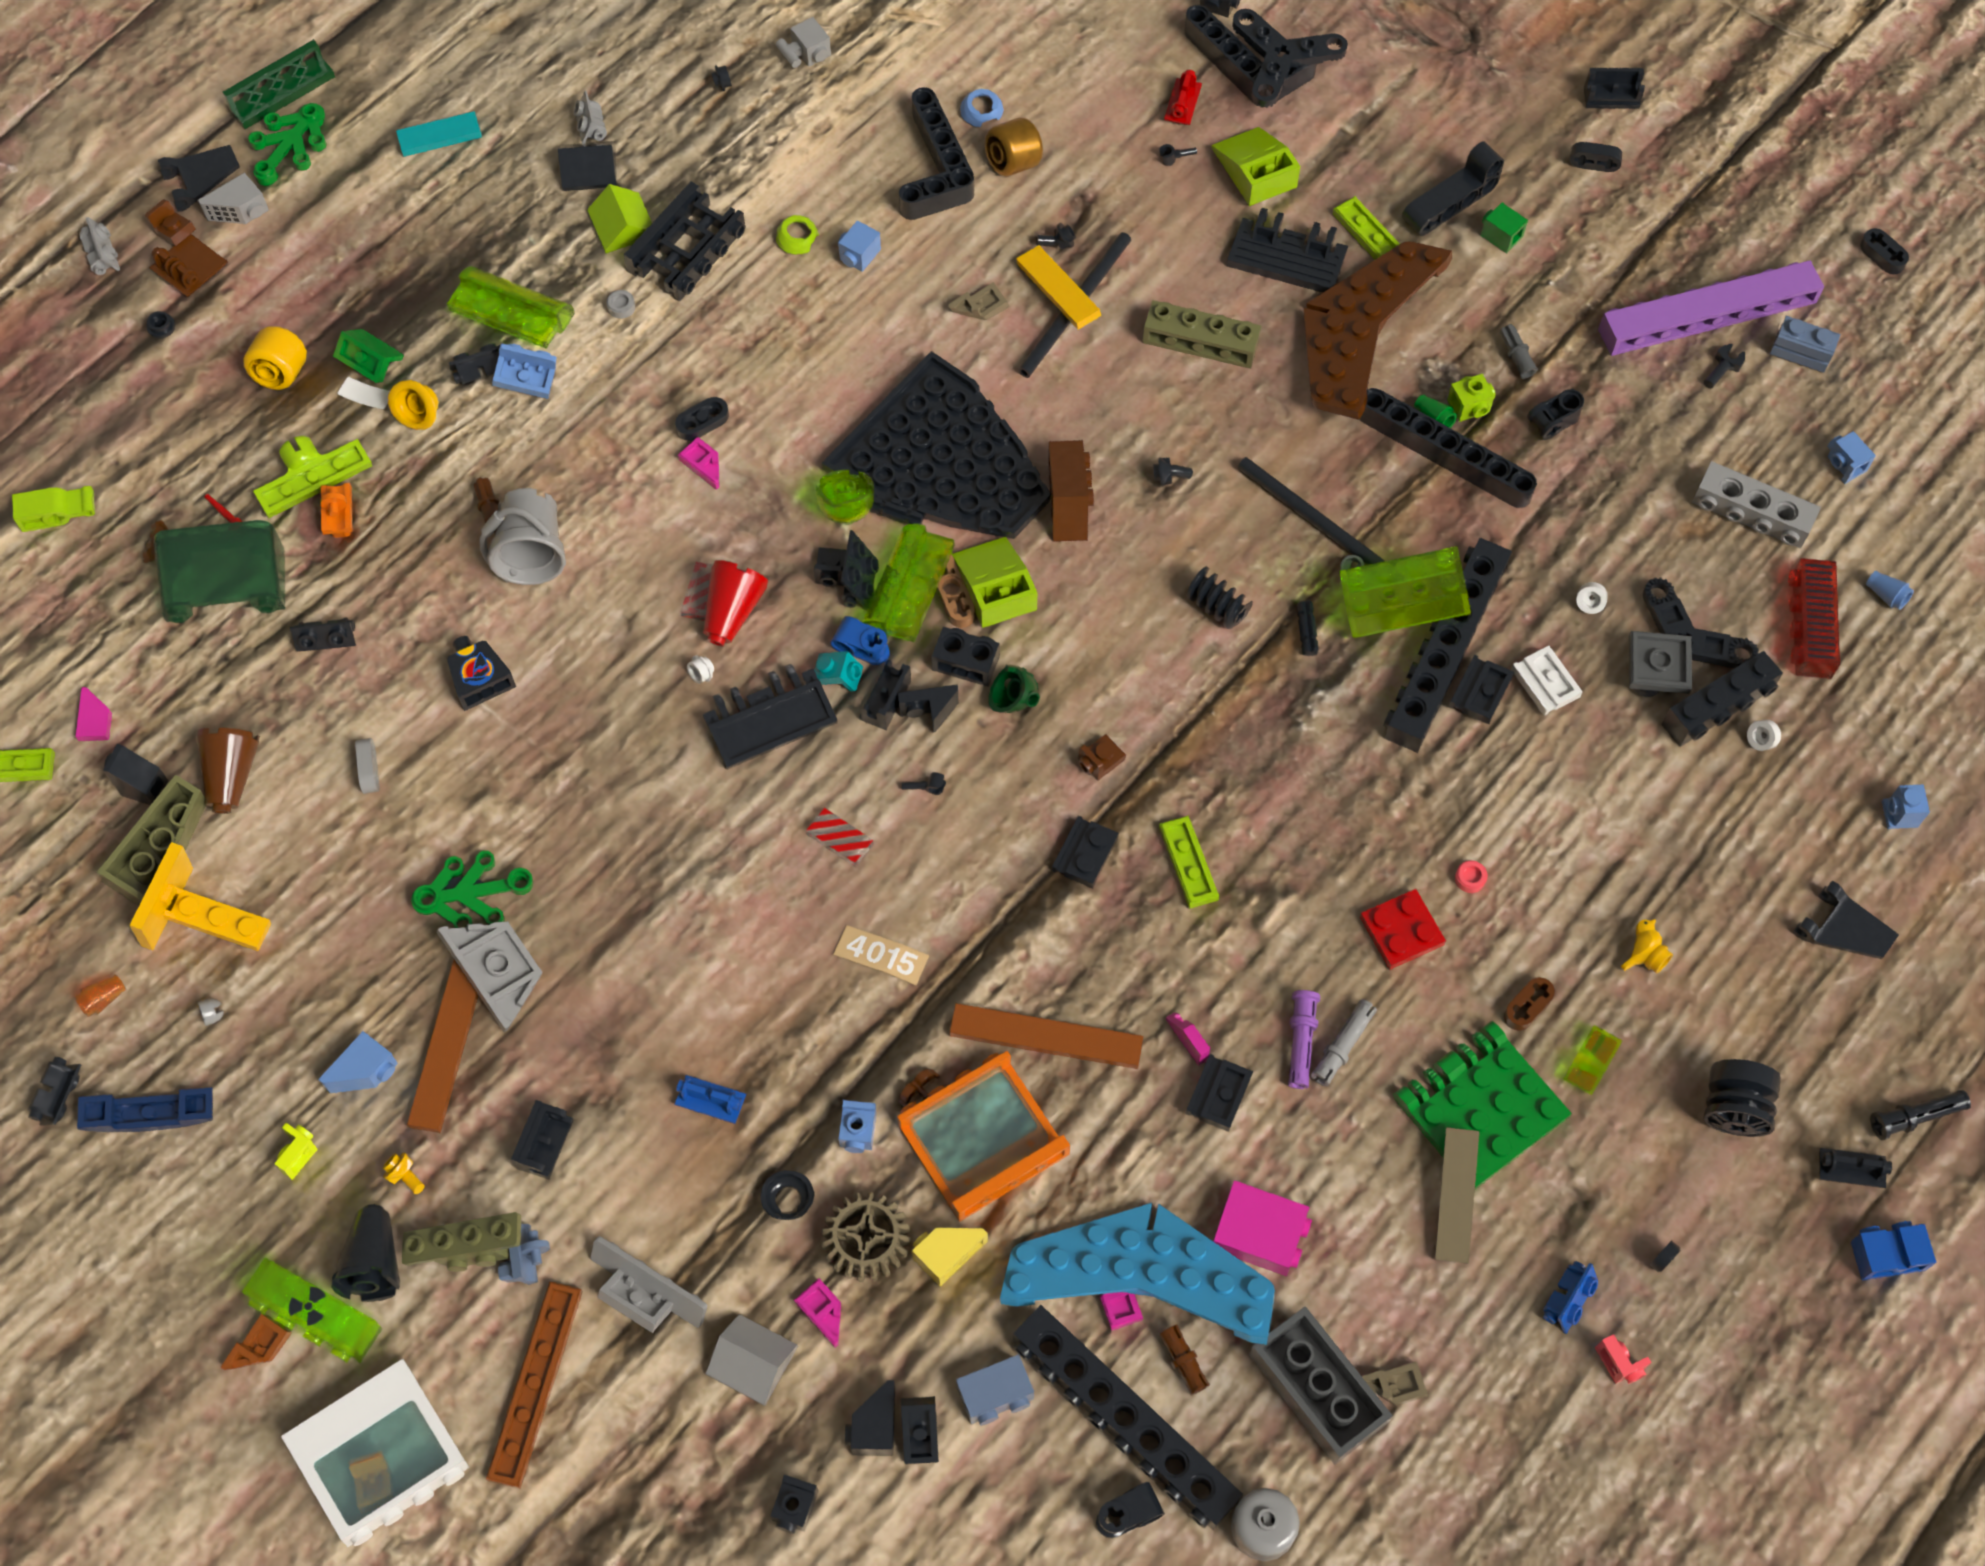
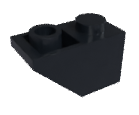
(134, 775)

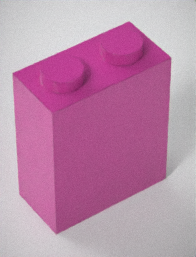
(1262, 1228)

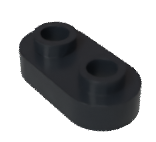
(701, 419)

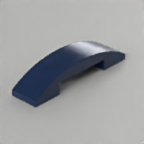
(145, 1113)

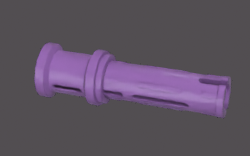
(1303, 1025)

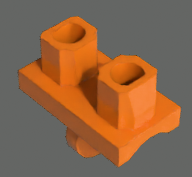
(336, 510)

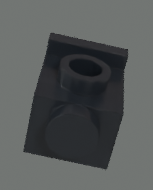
(797, 1519)

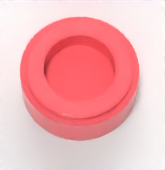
(1471, 876)

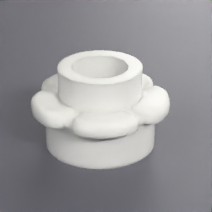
(700, 669)

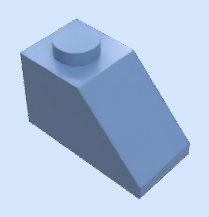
(359, 1066)

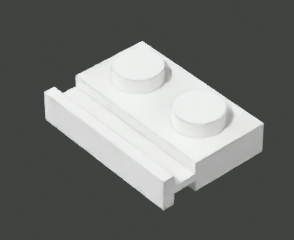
(1546, 680)

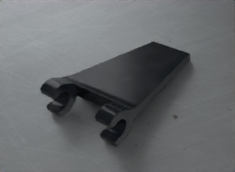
(199, 173)
(1847, 926)

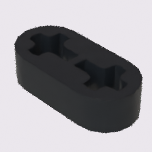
(1596, 156)
(1884, 251)

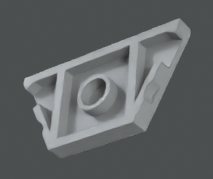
(494, 965)

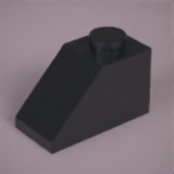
(873, 1424)

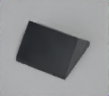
(587, 165)

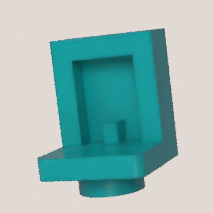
(838, 669)

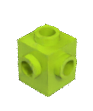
(1471, 397)

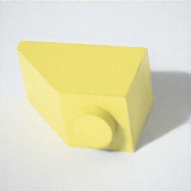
(947, 1250)

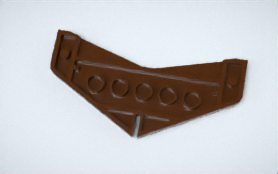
(1348, 318)

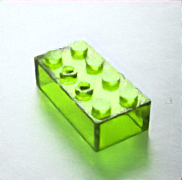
(1435, 572)

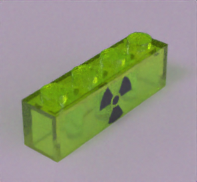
(311, 1310)

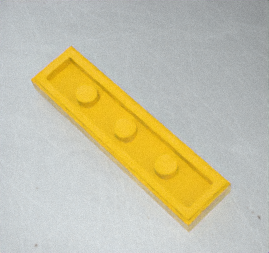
(1058, 287)

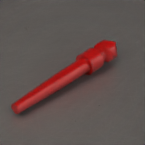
(222, 510)

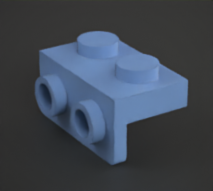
(525, 370)

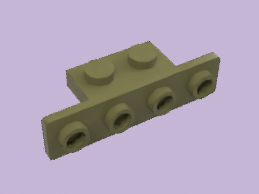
(464, 1243)

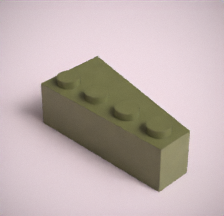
(138, 856)

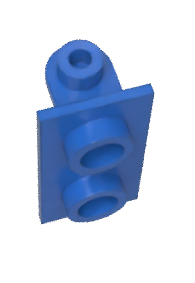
(709, 1099)
(1579, 1284)

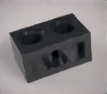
(963, 662)

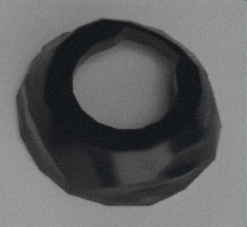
(782, 1180)

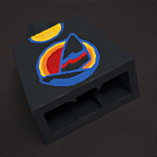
(478, 672)

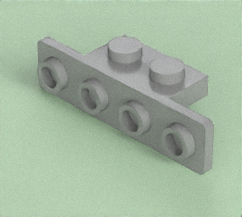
(641, 1291)

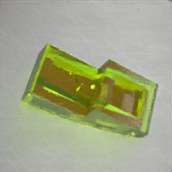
(1592, 1060)

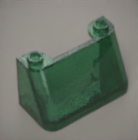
(220, 567)

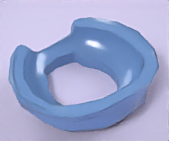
(972, 115)

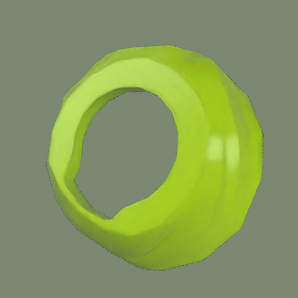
(795, 245)

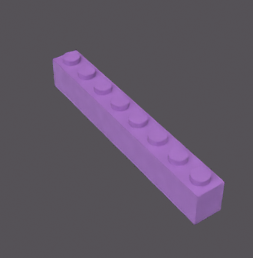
(1710, 307)

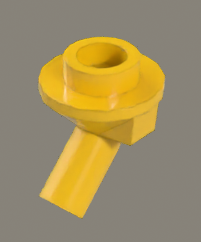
(398, 1168)

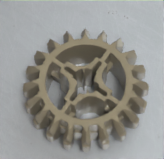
(852, 1235)

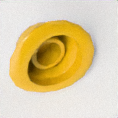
(413, 404)

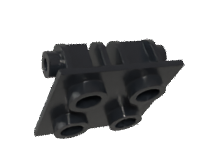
(858, 573)

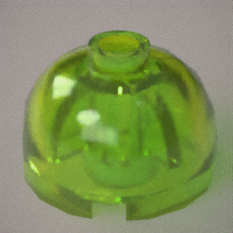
(845, 496)

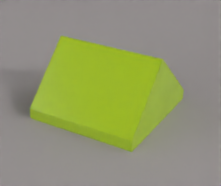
(618, 217)

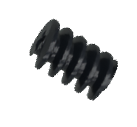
(1217, 600)

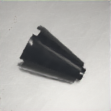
(368, 1258)

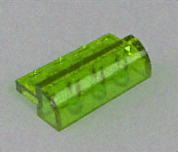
(509, 307)
(909, 582)

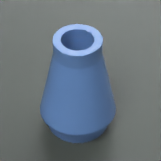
(1890, 590)

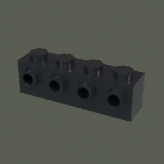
(1722, 699)

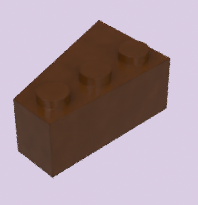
(1070, 489)

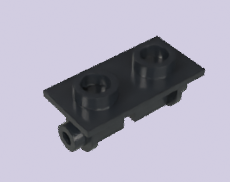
(468, 365)
(323, 636)
(50, 1106)
(1853, 1168)

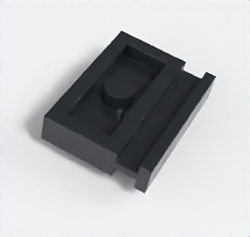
(1481, 689)
(1085, 852)
(1219, 1092)

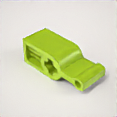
(51, 507)

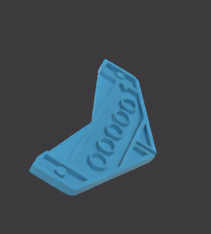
(1162, 1263)

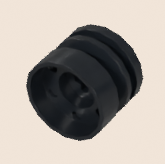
(1742, 1098)

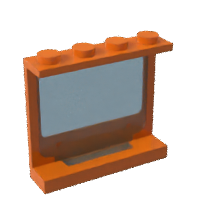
(981, 1135)

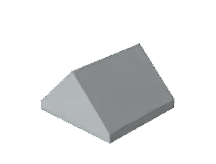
(750, 1359)

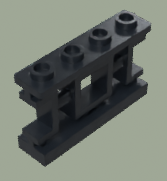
(671, 227)

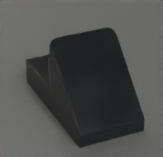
(936, 701)
(919, 1430)

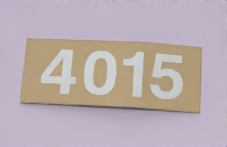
(881, 954)

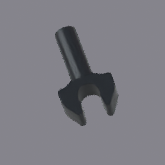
(1725, 364)

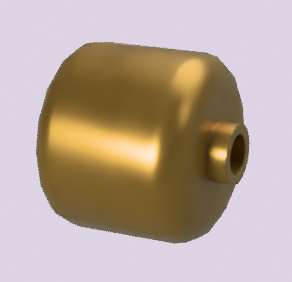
(1013, 146)

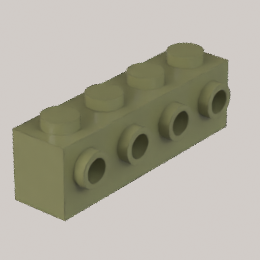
(1201, 334)

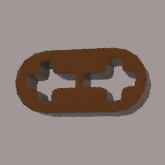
(1523, 999)

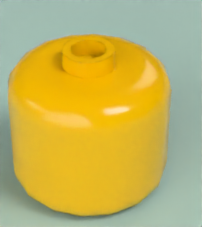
(275, 358)

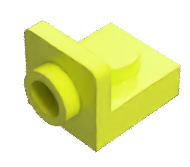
(297, 1154)

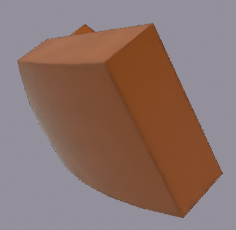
(260, 1344)

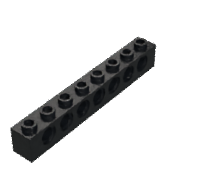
(1411, 730)
(1044, 1327)

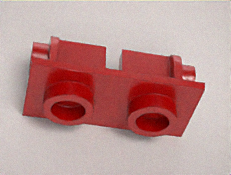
(1183, 98)

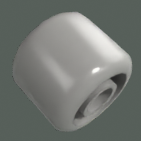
(1276, 1533)

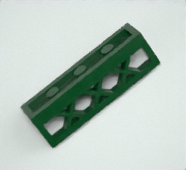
(279, 89)

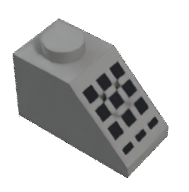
(234, 202)

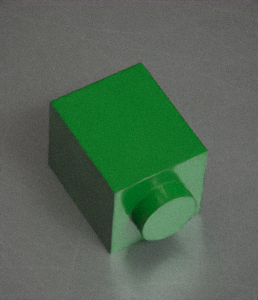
(1503, 227)

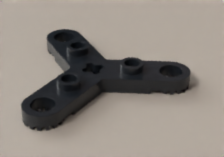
(1297, 51)
(1706, 645)

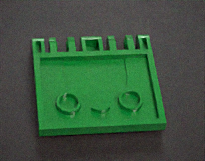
(1494, 1096)

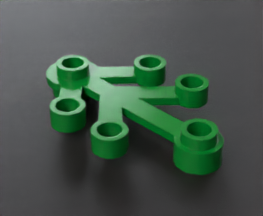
(308, 117)
(467, 892)

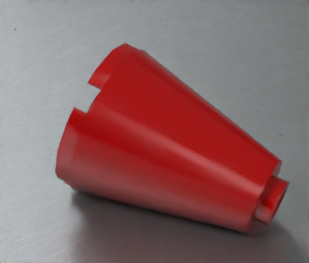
(730, 600)

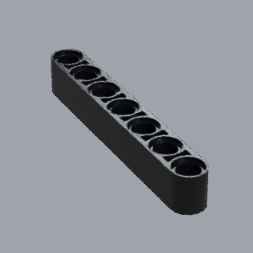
(1456, 458)

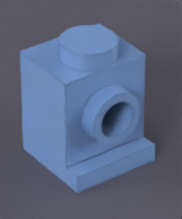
(1850, 456)
(1906, 807)
(858, 1113)

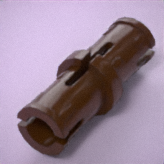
(1184, 1359)

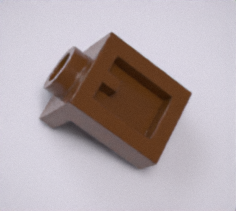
(168, 223)
(1100, 757)

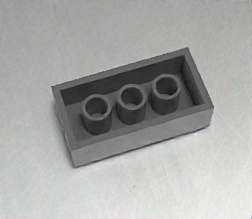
(1320, 1385)

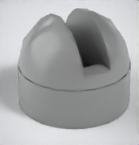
(208, 1012)

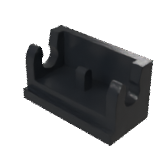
(1614, 88)
(884, 698)
(542, 1140)

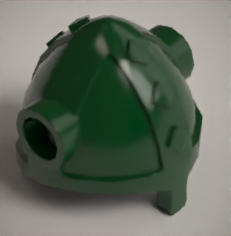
(1018, 694)

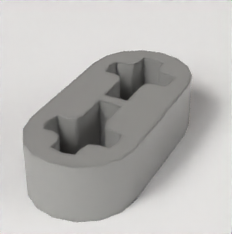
(367, 765)

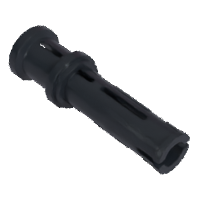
(1907, 1117)

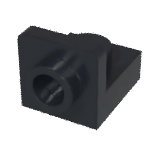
(829, 566)

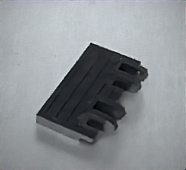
(1287, 257)
(770, 719)

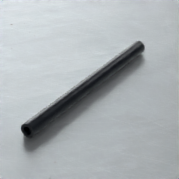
(1061, 321)
(1308, 512)

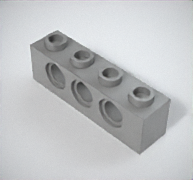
(1770, 505)

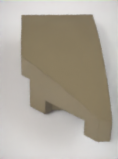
(982, 304)
(1398, 1384)

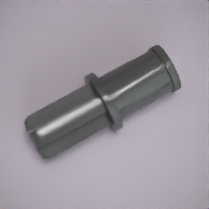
(1518, 351)

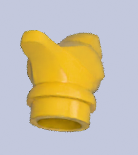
(1648, 948)

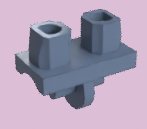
(524, 1258)

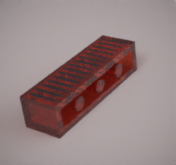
(1815, 618)

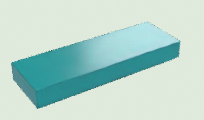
(439, 134)

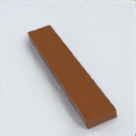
(1046, 1036)
(444, 1053)
(534, 1385)

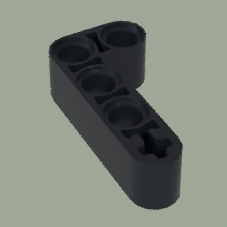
(1456, 192)

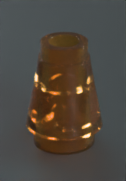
(98, 996)

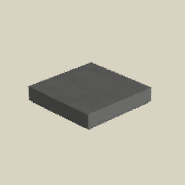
(1660, 662)

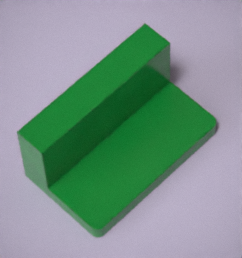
(366, 353)

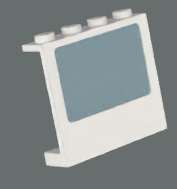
(375, 1454)

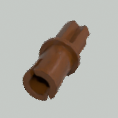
(487, 501)

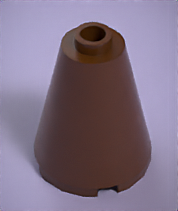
(225, 765)

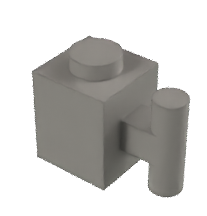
(808, 41)

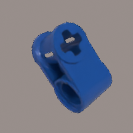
(861, 641)

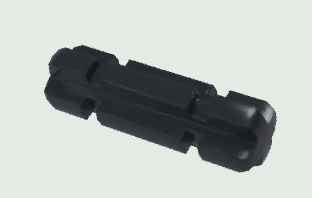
(896, 512)
(1307, 628)

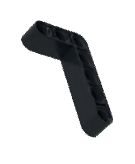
(1233, 56)
(955, 179)

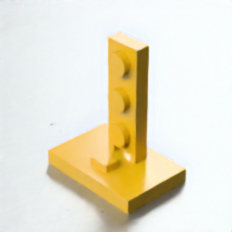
(168, 901)

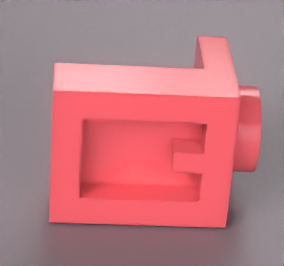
(1616, 1360)

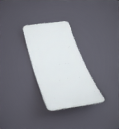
(364, 393)

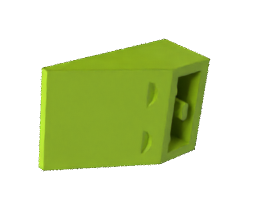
(1258, 165)
(996, 581)

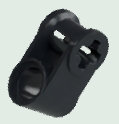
(1553, 415)
(1135, 1508)

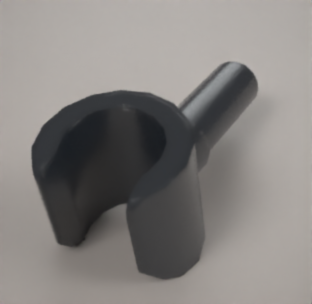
(1169, 154)
(934, 785)

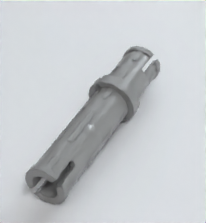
(1337, 1053)

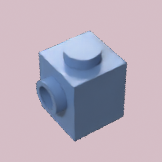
(859, 246)

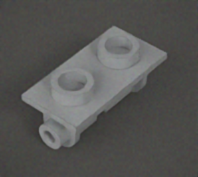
(589, 119)
(99, 247)

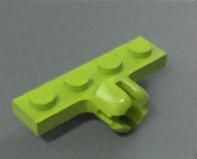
(309, 472)

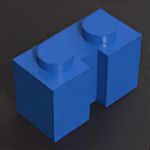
(1893, 1252)

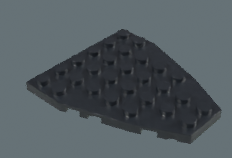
(945, 454)

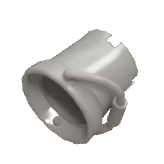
(525, 539)

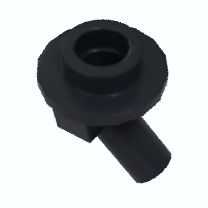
(1063, 237)
(1164, 471)

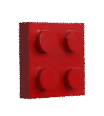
(1402, 929)

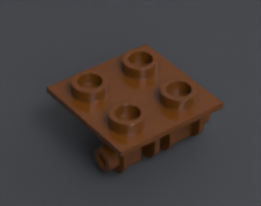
(187, 264)

